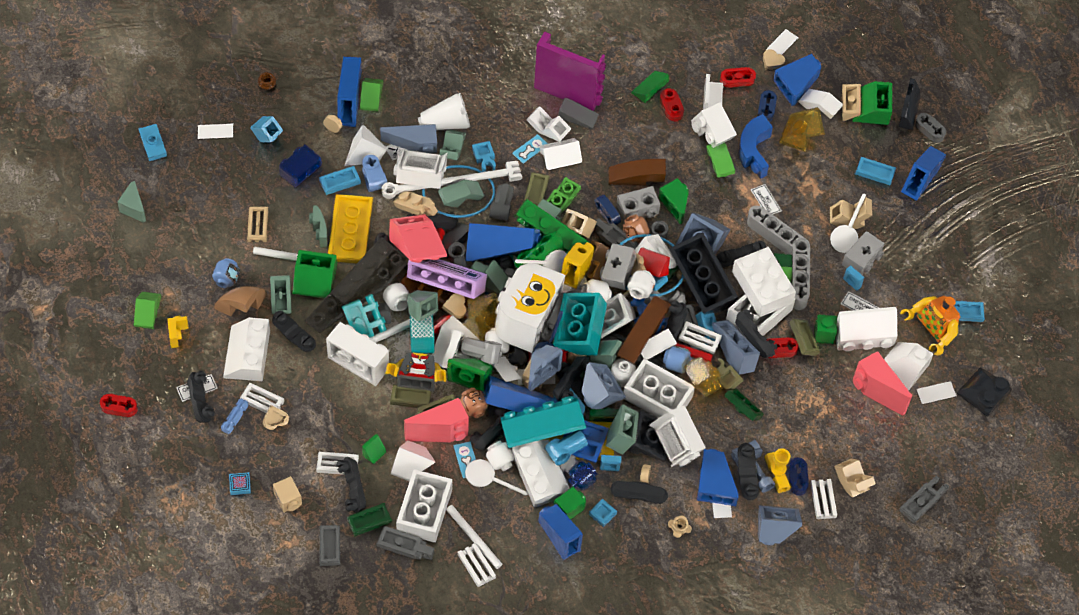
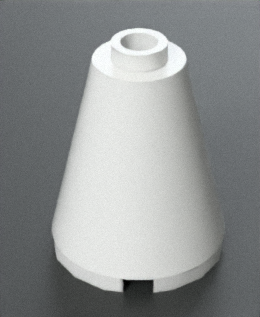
(447, 114)

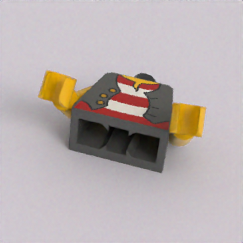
(417, 371)

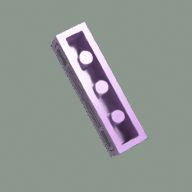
(448, 277)

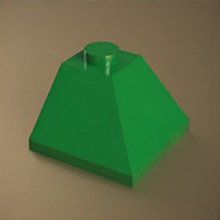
(469, 373)

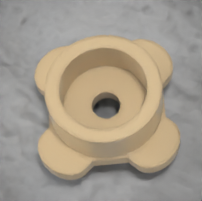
(680, 520)

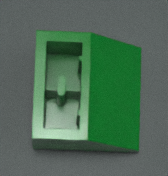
(875, 103)
(314, 274)

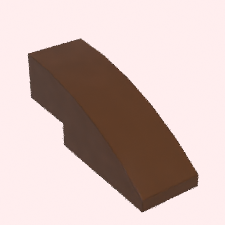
(638, 172)

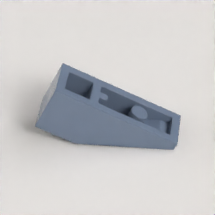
(412, 138)
(736, 347)

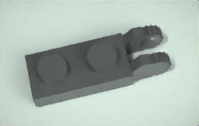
(923, 500)

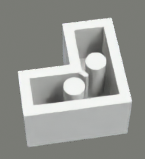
(715, 124)

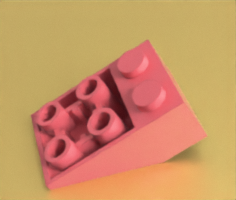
(416, 238)

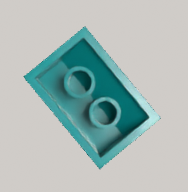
(581, 323)

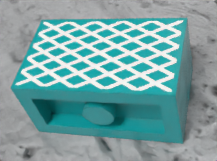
(422, 335)

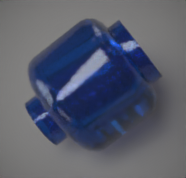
(582, 475)

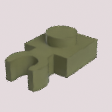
(729, 377)

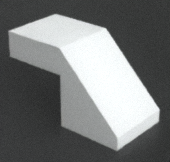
(823, 100)
(545, 125)

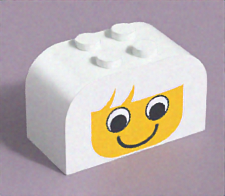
(527, 305)

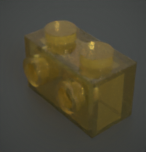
(704, 376)

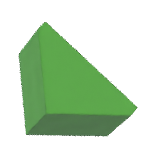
(371, 94)
(146, 309)

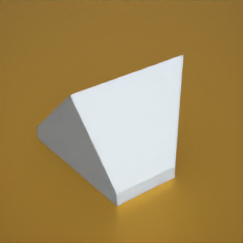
(362, 145)
(411, 457)

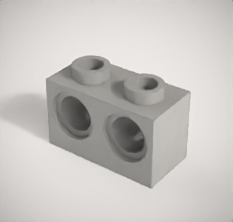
(636, 201)

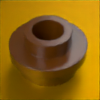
(264, 77)

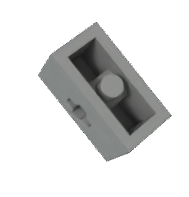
(864, 253)
(621, 258)

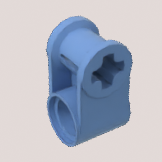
(373, 173)

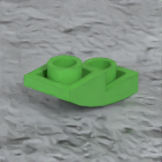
(721, 160)
(564, 194)

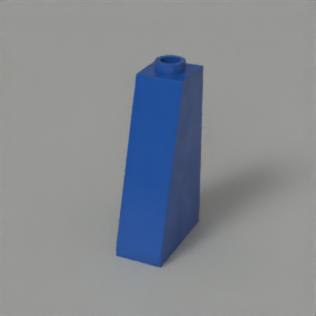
(349, 90)
(498, 241)
(512, 396)

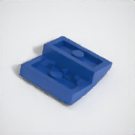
(595, 437)

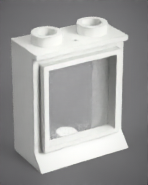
(420, 169)
(678, 436)

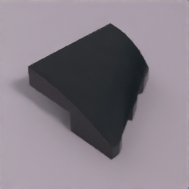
(910, 105)

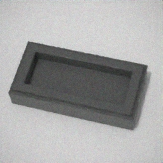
(329, 545)

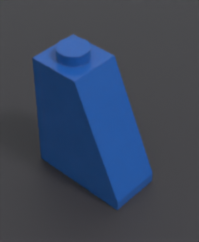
(797, 77)
(923, 172)
(716, 480)
(561, 531)

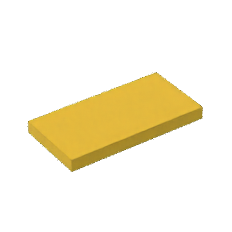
(350, 227)

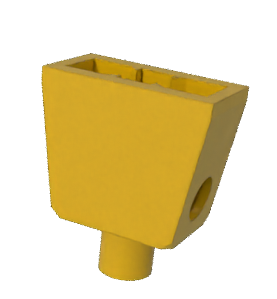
(578, 256)

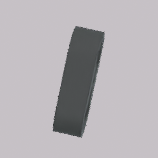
(930, 127)

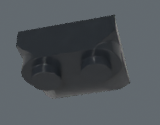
(985, 391)
(647, 438)

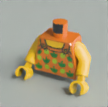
(938, 317)

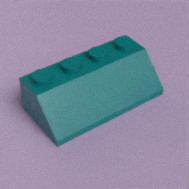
(542, 422)

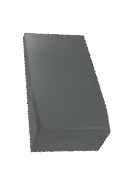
(577, 114)

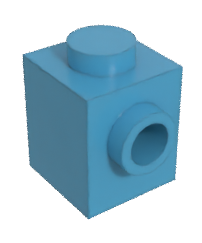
(266, 129)

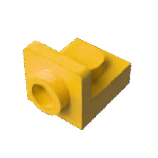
(175, 326)

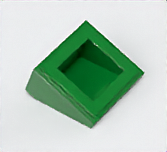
(373, 449)

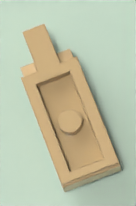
(415, 203)

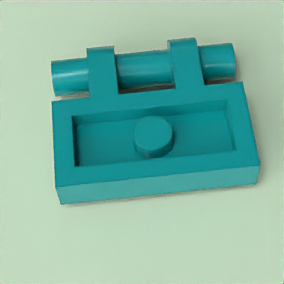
(358, 319)

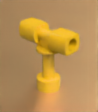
(777, 464)

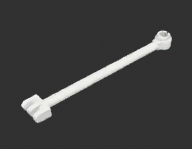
(512, 171)

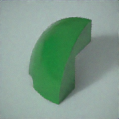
(546, 245)

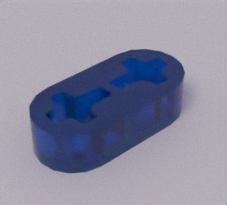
(794, 476)

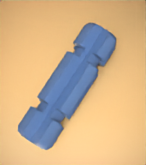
(234, 416)

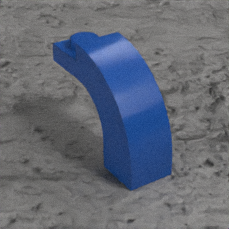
(754, 133)

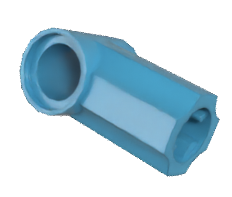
(561, 449)

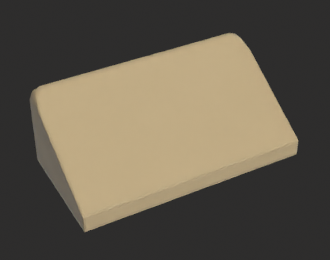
(851, 101)

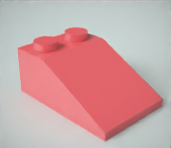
(881, 384)
(438, 424)

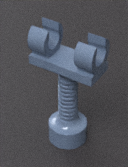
(765, 483)

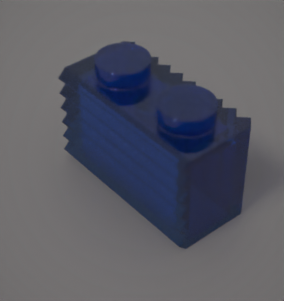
(299, 165)

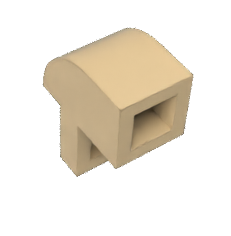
(842, 213)
(579, 223)
(853, 478)

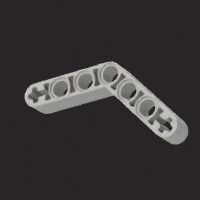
(760, 221)

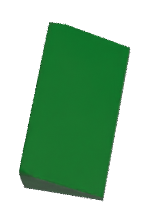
(651, 86)

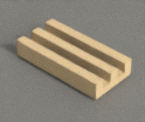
(257, 236)

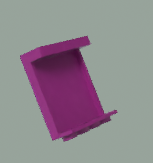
(568, 74)

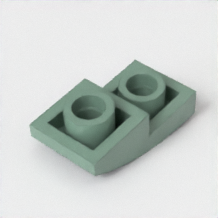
(319, 225)

